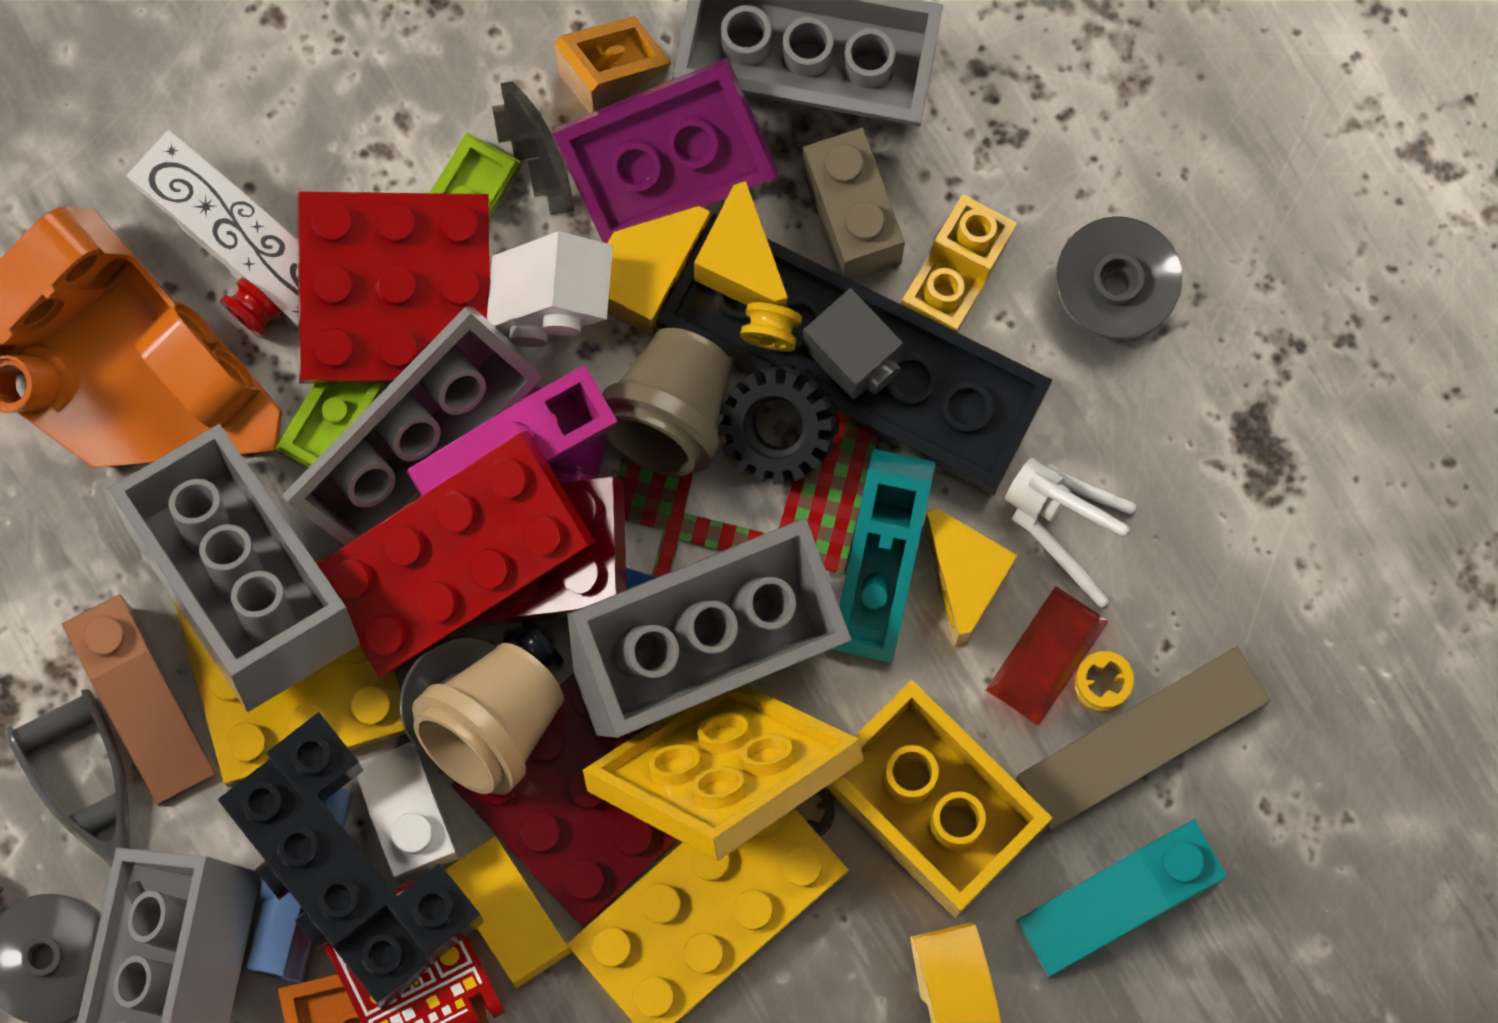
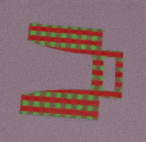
(825, 497)

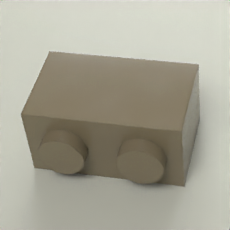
(852, 204)

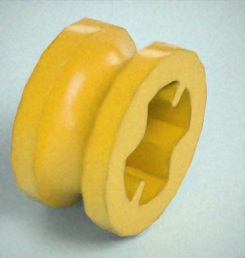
(771, 326)
(1097, 663)

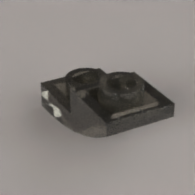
(531, 138)

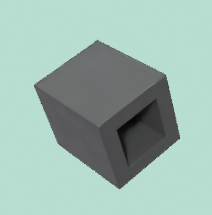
(853, 346)

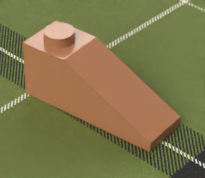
(139, 698)

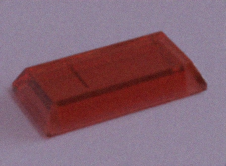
(1046, 655)

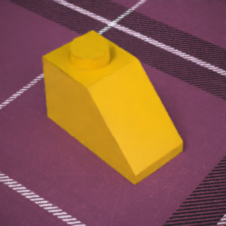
(649, 263)

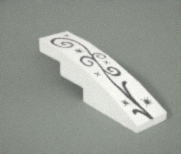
(221, 219)

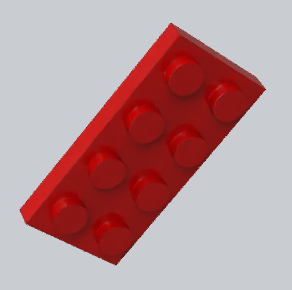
(456, 553)

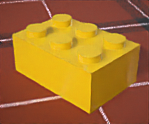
(937, 800)

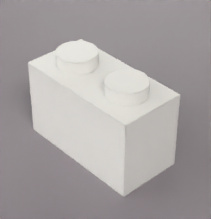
(549, 288)

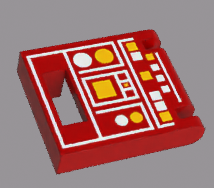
(435, 997)

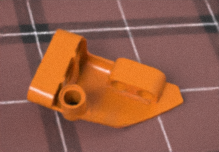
(110, 353)

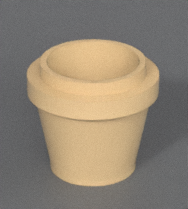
(488, 719)

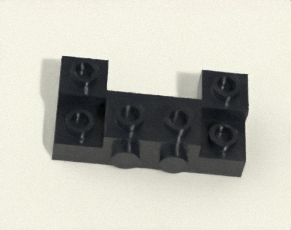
(343, 897)

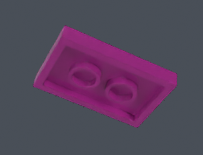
(666, 149)

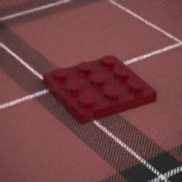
(560, 831)

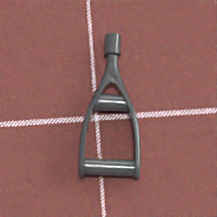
(98, 815)

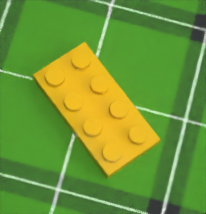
(703, 918)

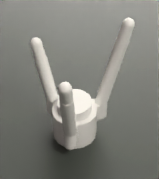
(1043, 493)

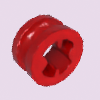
(251, 307)

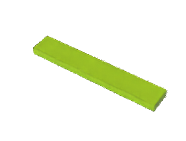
(334, 407)

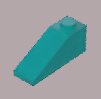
(884, 553)
(1122, 898)

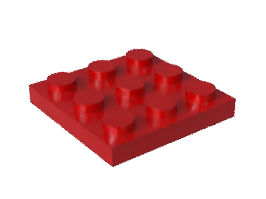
(384, 278)

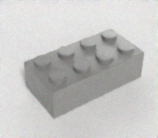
(234, 567)

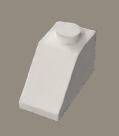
(406, 813)

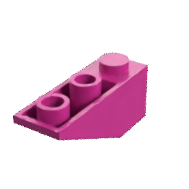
(557, 417)

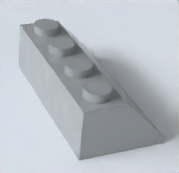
(820, 53)
(437, 398)
(704, 630)
(176, 946)

